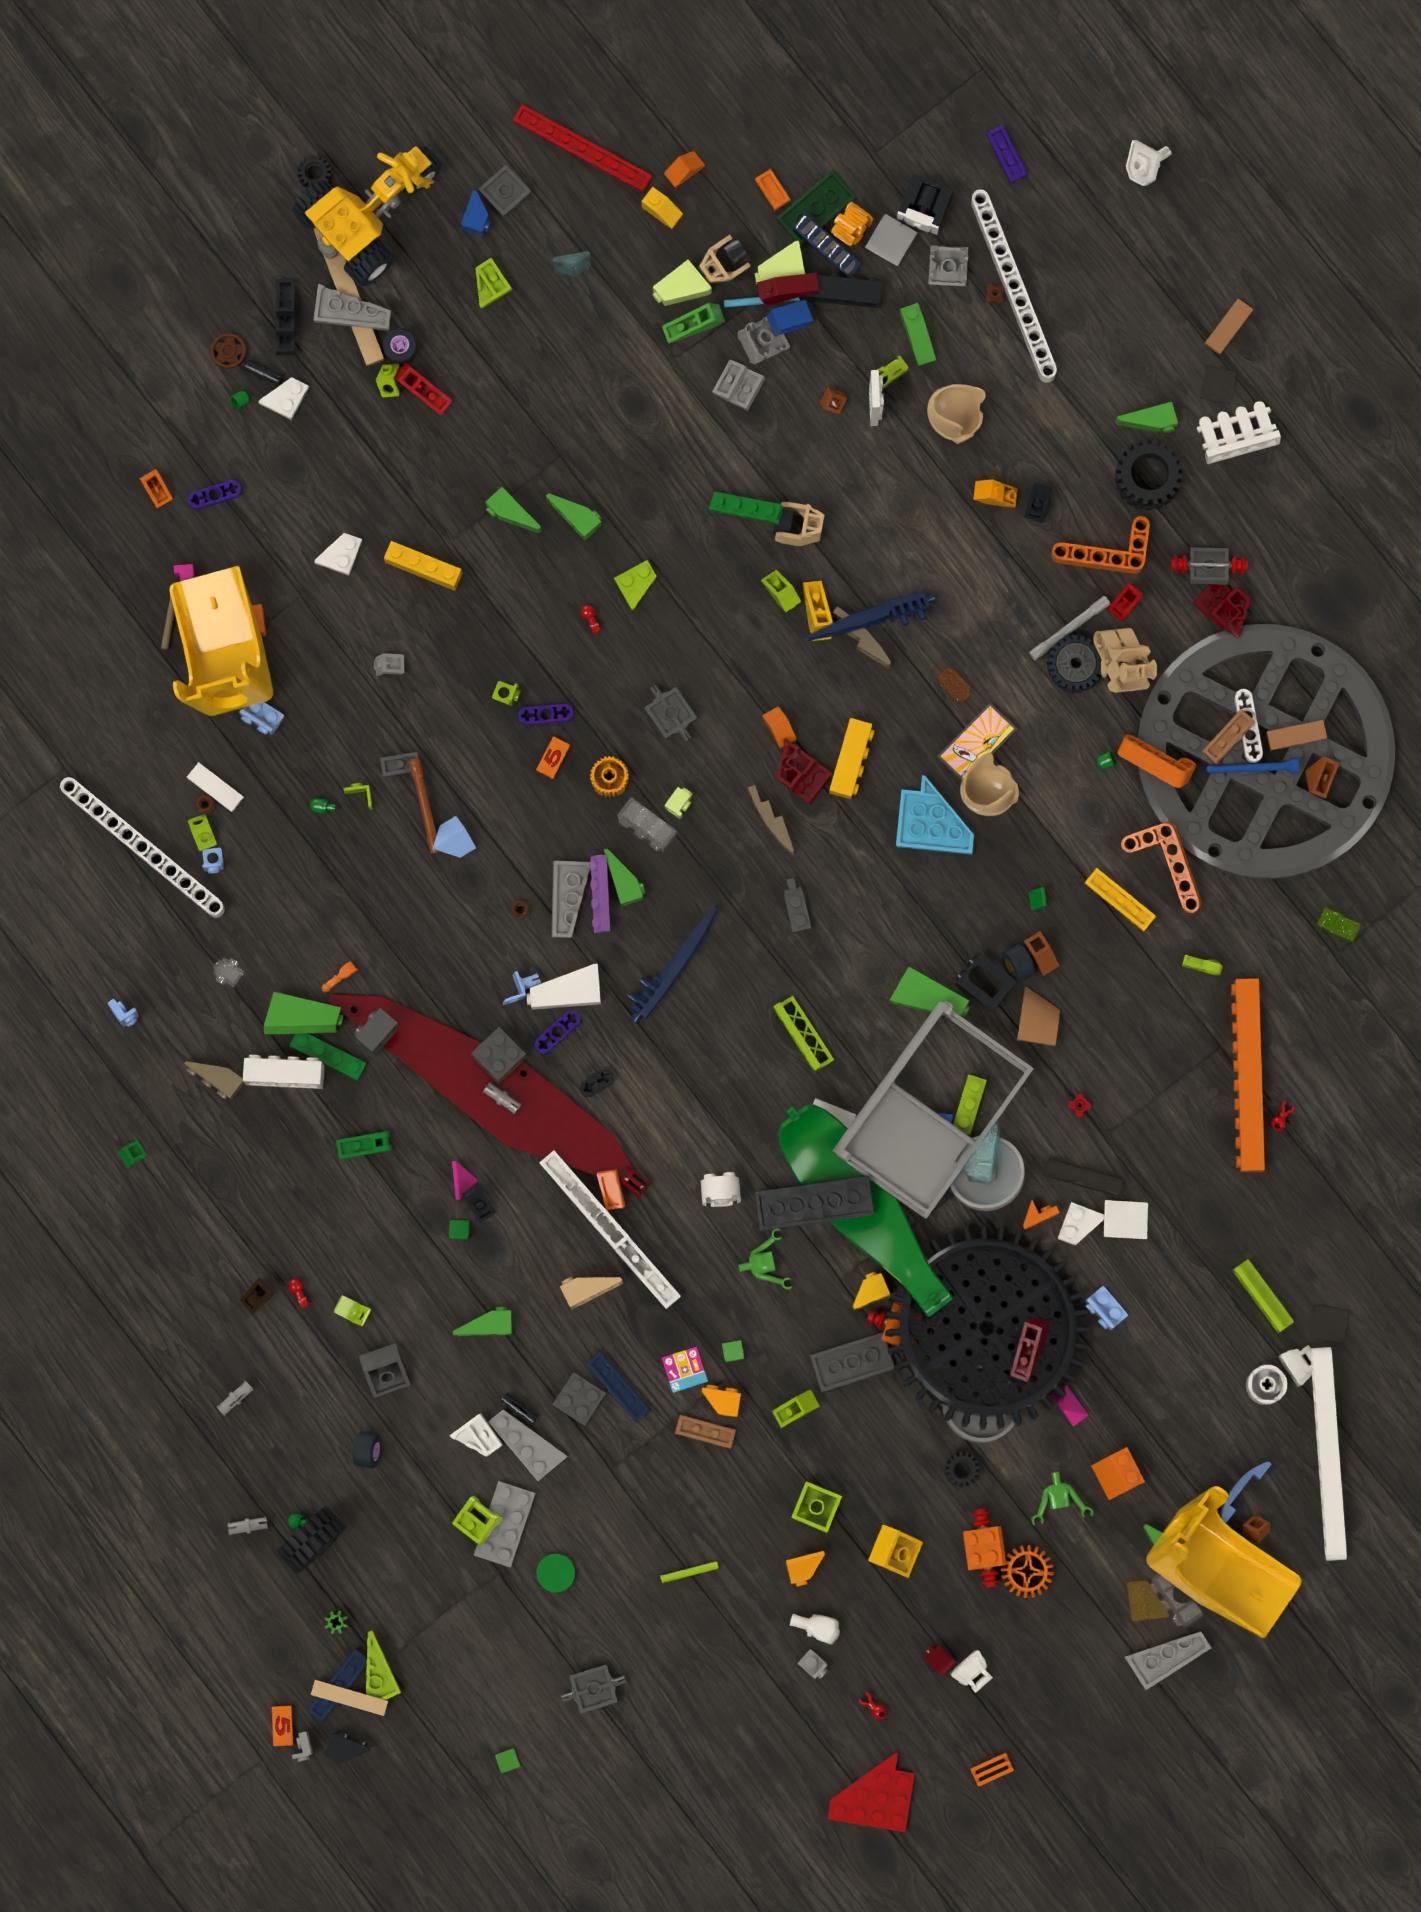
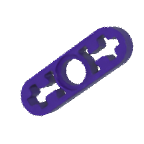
(229, 496)
(559, 707)
(543, 1037)

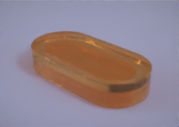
(954, 685)

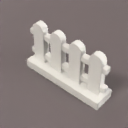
(1233, 446)

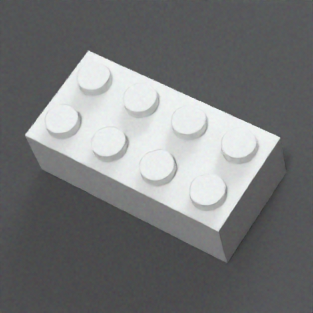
(283, 1073)

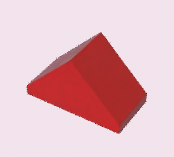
(1126, 601)

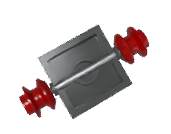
(1209, 565)

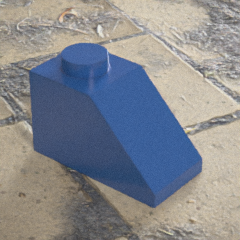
(475, 217)

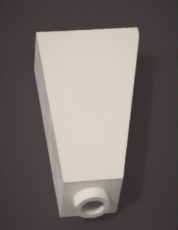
(569, 990)

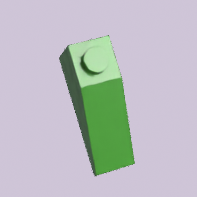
(694, 322)
(917, 334)
(1153, 419)
(507, 509)
(578, 517)
(625, 882)
(491, 1323)

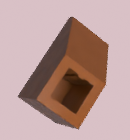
(1041, 953)

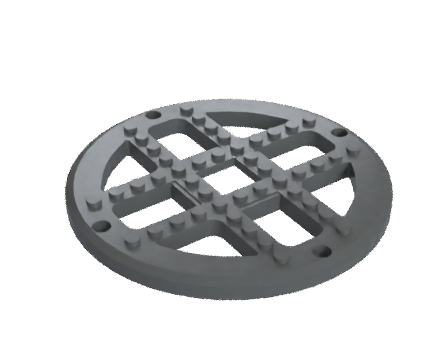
(1278, 790)

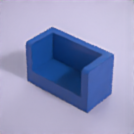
(789, 318)

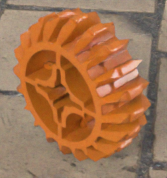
(1025, 1588)

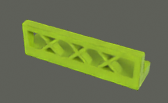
(797, 1037)
(1263, 1296)

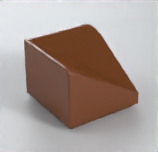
(833, 400)
(1256, 1528)

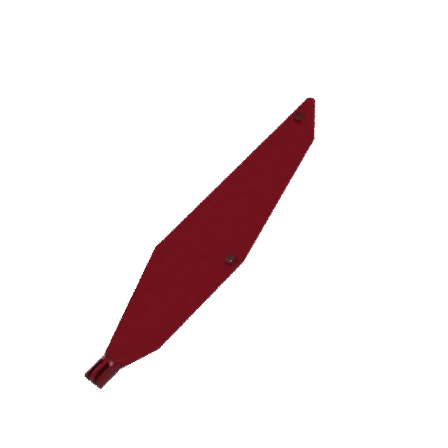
(540, 1125)

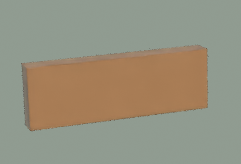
(1228, 326)
(1296, 735)
(1229, 736)
(705, 1431)

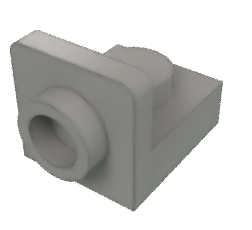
(389, 664)
(813, 1665)
(305, 1744)

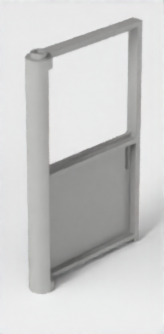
(907, 1143)

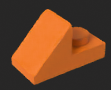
(1033, 1217)

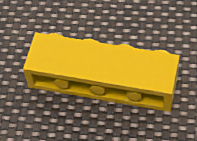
(423, 565)
(850, 759)

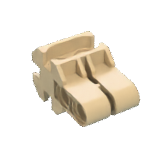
(1119, 657)

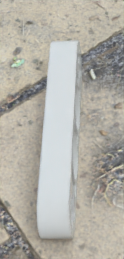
(1258, 748)

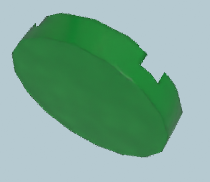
(555, 1573)

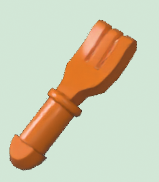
(346, 971)

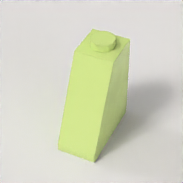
(784, 263)
(681, 285)

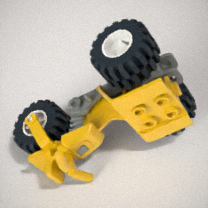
(351, 225)

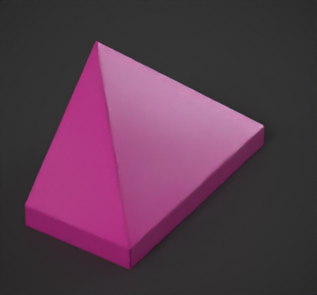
(462, 1180)
(1070, 1406)

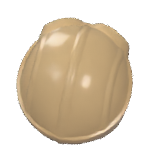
(956, 411)
(988, 787)

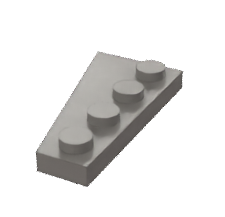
(341, 309)
(567, 894)
(528, 1446)
(1162, 1660)

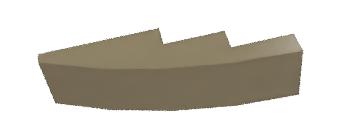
(867, 643)
(775, 825)

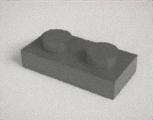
(397, 764)

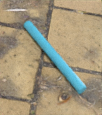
(748, 301)

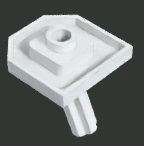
(1144, 162)

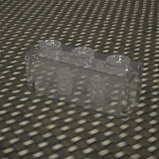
(646, 825)

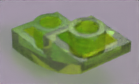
(1339, 925)

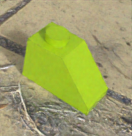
(781, 591)
(795, 1408)

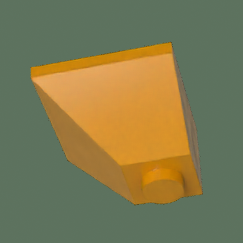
(803, 1567)

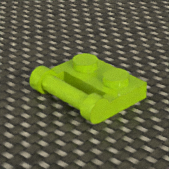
(472, 1525)

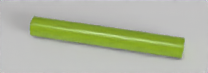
(689, 1572)

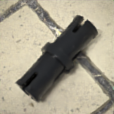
(263, 372)
(519, 1409)

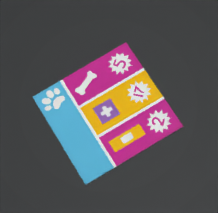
(684, 1369)

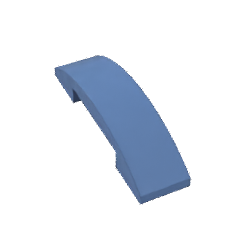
(1257, 1472)

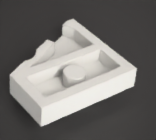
(285, 398)
(341, 554)
(1078, 1223)
(478, 1436)

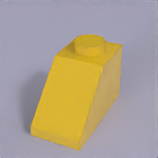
(661, 208)
(871, 1290)

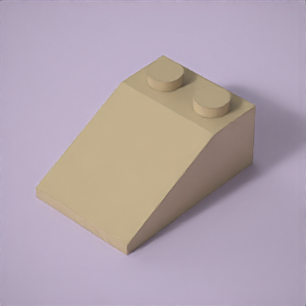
(582, 1290)

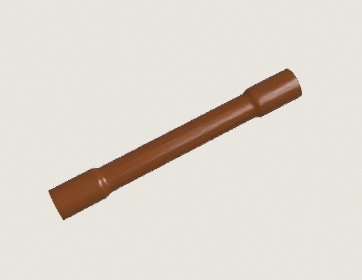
(417, 774)

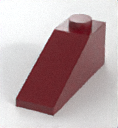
(787, 288)
(1029, 1348)
(938, 1660)

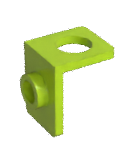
(387, 377)
(513, 695)
(358, 787)
(202, 832)
(351, 1310)

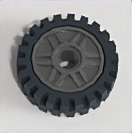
(1072, 678)

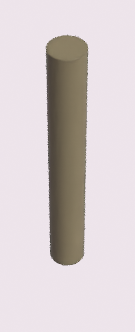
(168, 626)

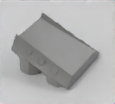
(948, 265)
(760, 341)

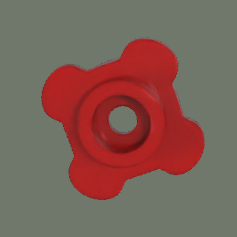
(1079, 1100)

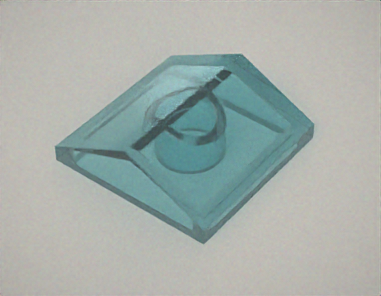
(572, 264)

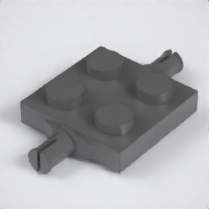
(670, 713)
(593, 1689)

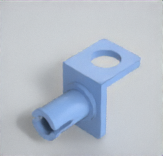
(522, 985)

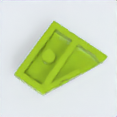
(490, 283)
(635, 583)

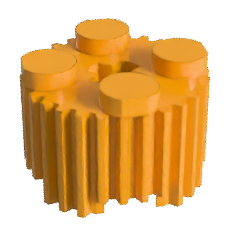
(852, 224)
(615, 785)

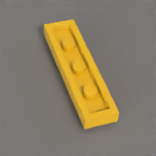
(1120, 899)

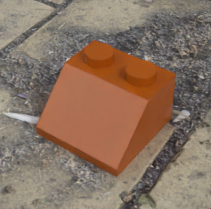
(1117, 1473)

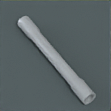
(1045, 646)

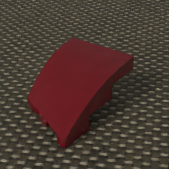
(1224, 607)
(801, 773)

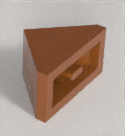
(1321, 776)

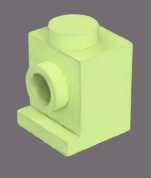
(678, 802)

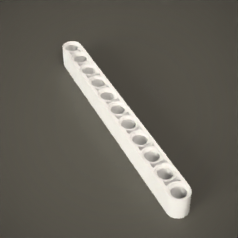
(1013, 294)
(138, 839)
(1328, 1454)

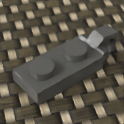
(796, 907)

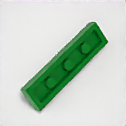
(746, 508)
(328, 1055)

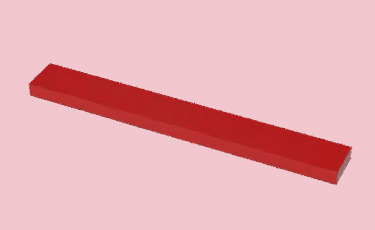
(582, 148)

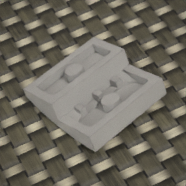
(891, 239)
(738, 385)

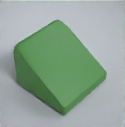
(733, 1351)
(1152, 1533)
(507, 1760)

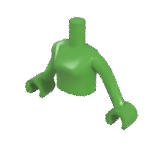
(763, 1262)
(1059, 1497)

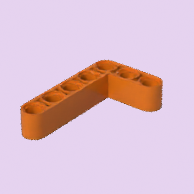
(1107, 554)
(1171, 859)

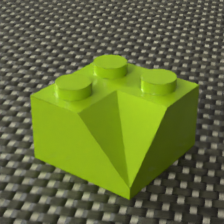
(816, 1507)

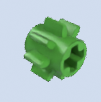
(331, 1625)

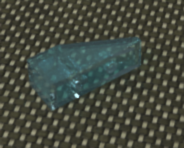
(982, 1161)

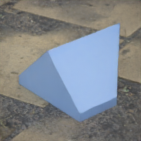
(453, 839)

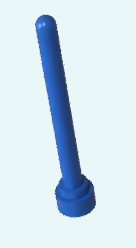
(1291, 766)

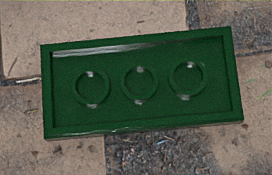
(820, 203)

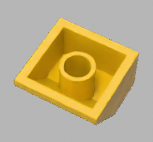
(895, 1551)

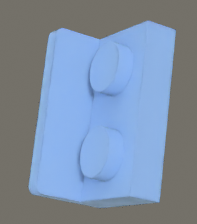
(263, 716)
(124, 1017)
(1106, 1308)

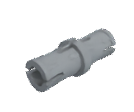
(502, 1098)
(234, 1398)
(247, 1525)

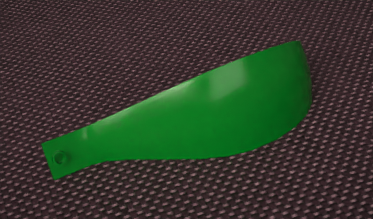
(885, 1236)

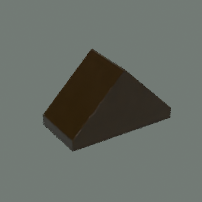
(256, 1296)

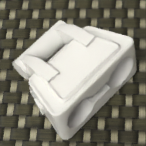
(1297, 1365)
(970, 1669)

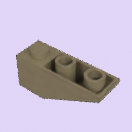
(221, 1078)

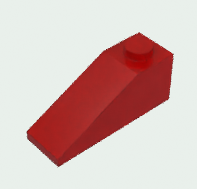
(423, 388)

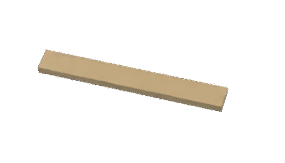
(365, 337)

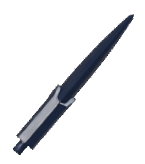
(893, 609)
(660, 985)

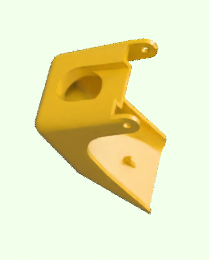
(220, 644)
(1222, 1567)

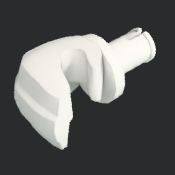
(819, 1626)

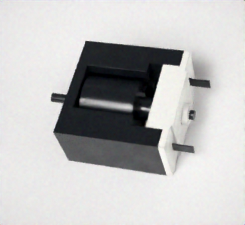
(927, 198)

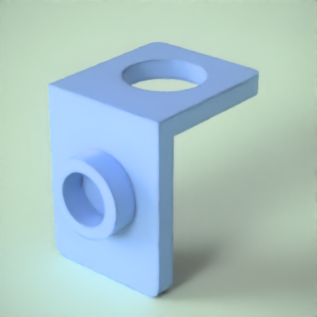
(215, 867)

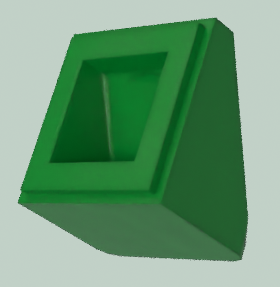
(1037, 899)
(132, 1153)
(459, 1230)

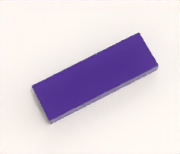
(1006, 154)

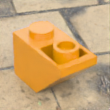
(995, 493)
(723, 1402)

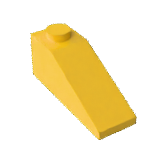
(816, 606)

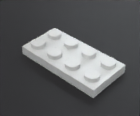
(875, 397)

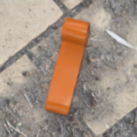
(1156, 762)

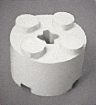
(720, 1190)
(1275, 1378)

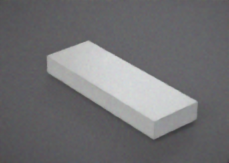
(215, 787)

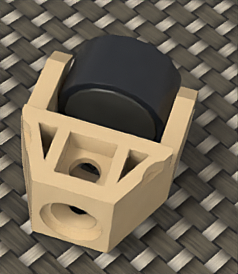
(736, 255)
(811, 526)

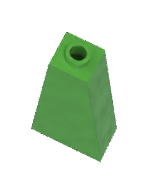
(923, 994)
(299, 1015)

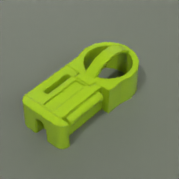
(893, 370)
(1202, 965)

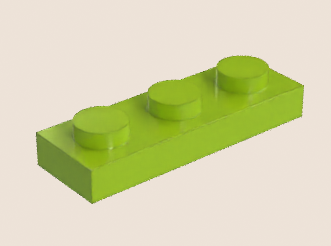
(969, 1104)

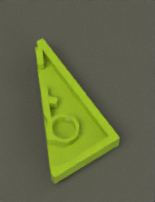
(380, 1677)

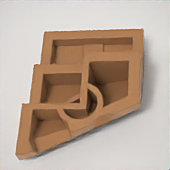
(1038, 1020)

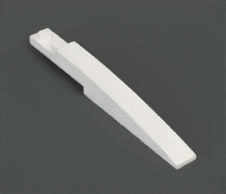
(610, 1229)

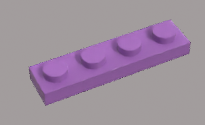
(600, 899)

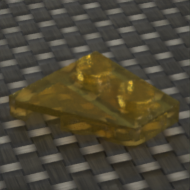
(1144, 1602)

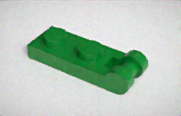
(363, 1145)

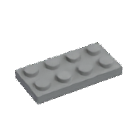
(514, 1507)

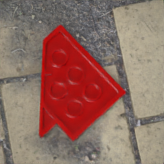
(876, 1798)

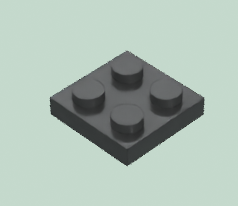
(504, 191)
(579, 1399)

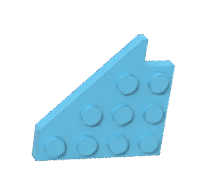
(931, 823)

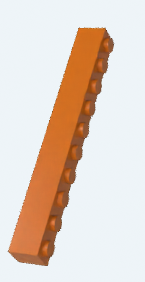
(1249, 1075)

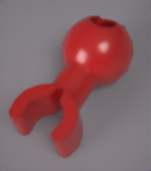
(588, 613)
(1280, 1120)
(296, 1286)
(876, 1709)

